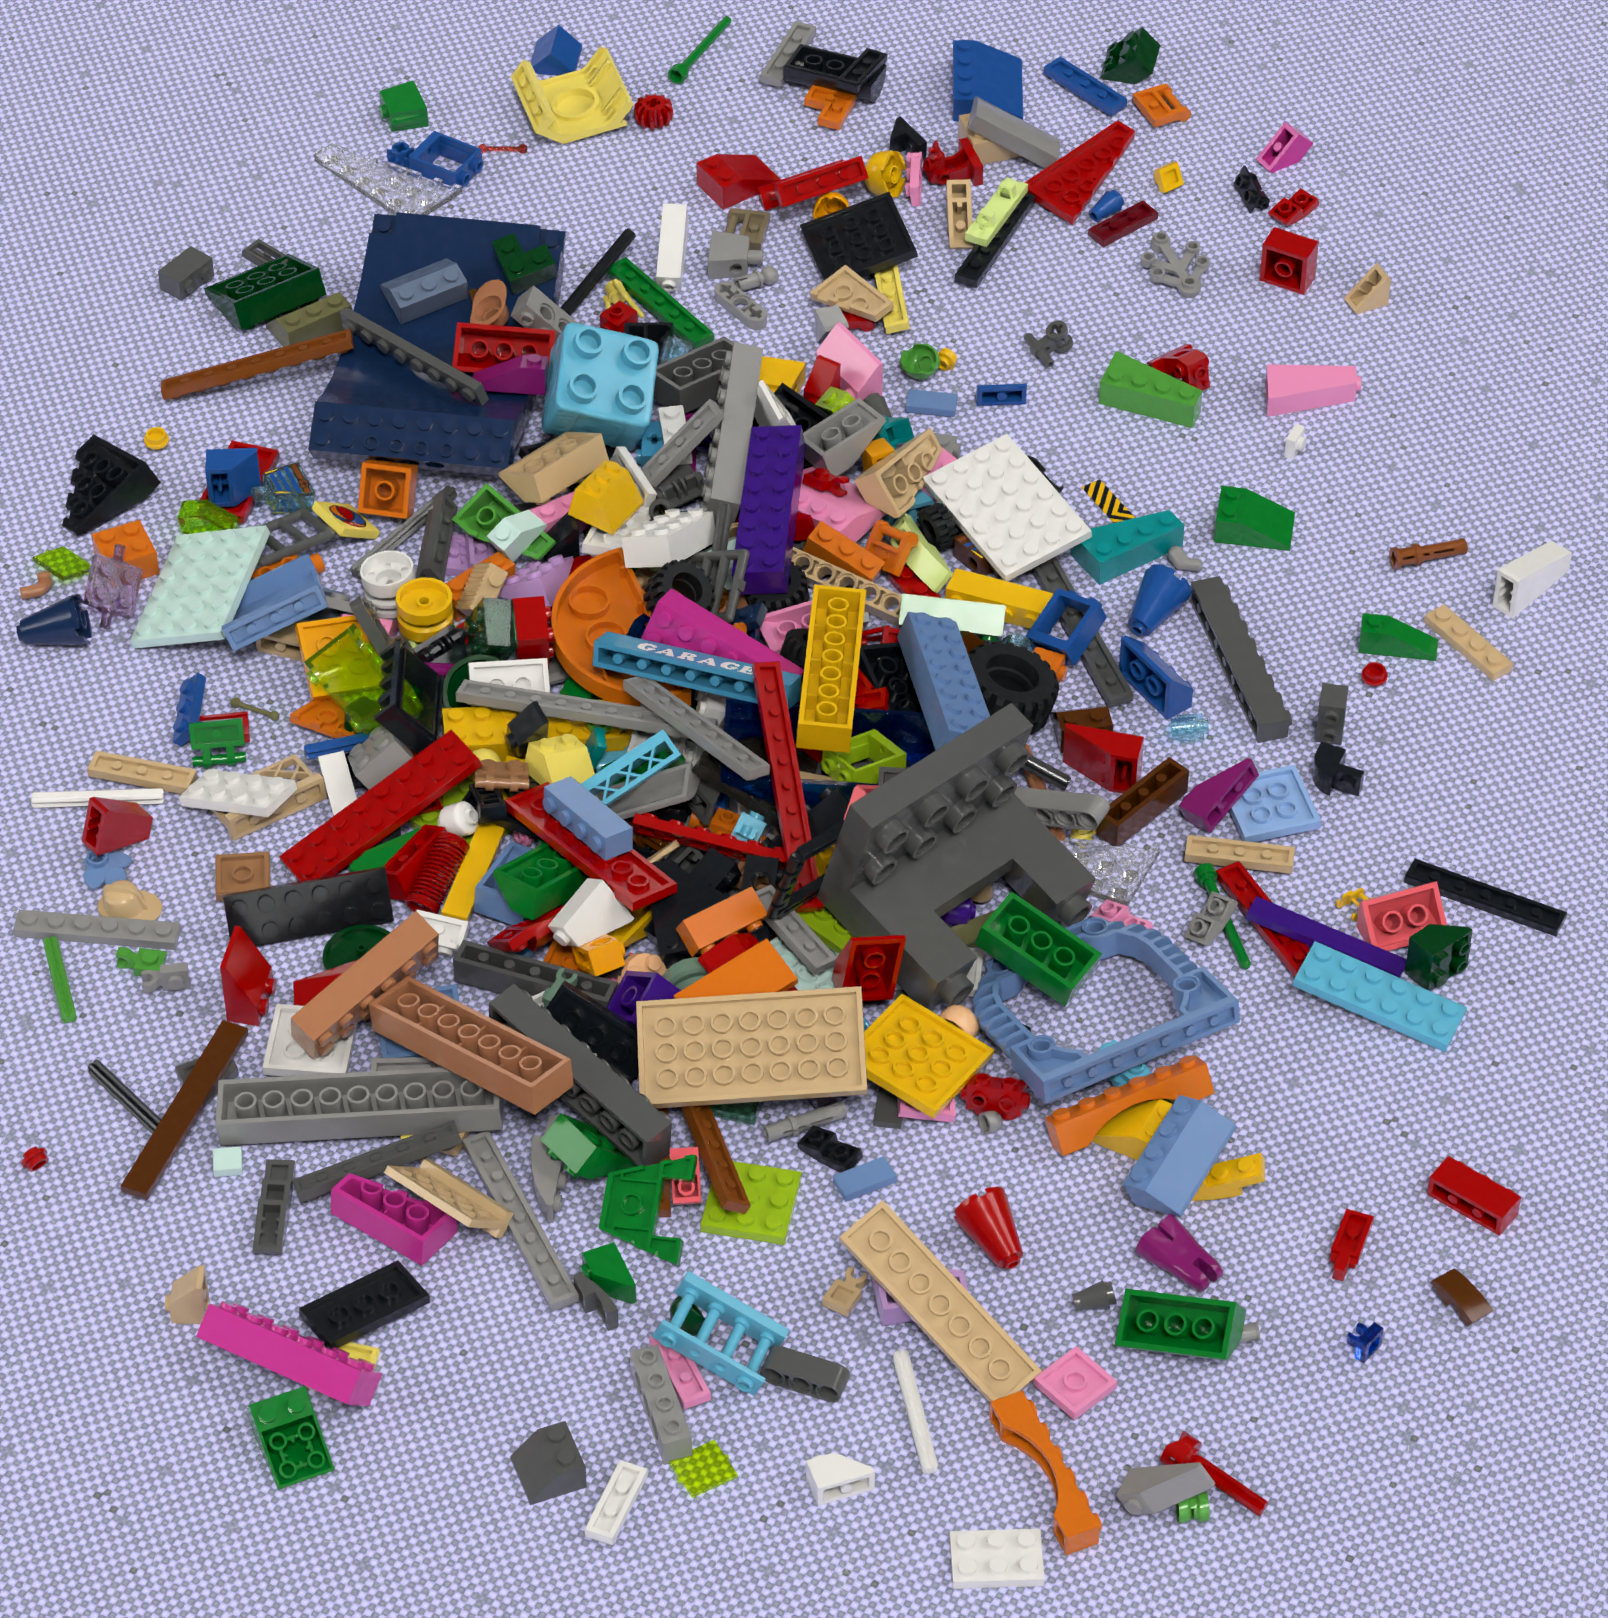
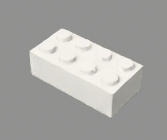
(668, 538)

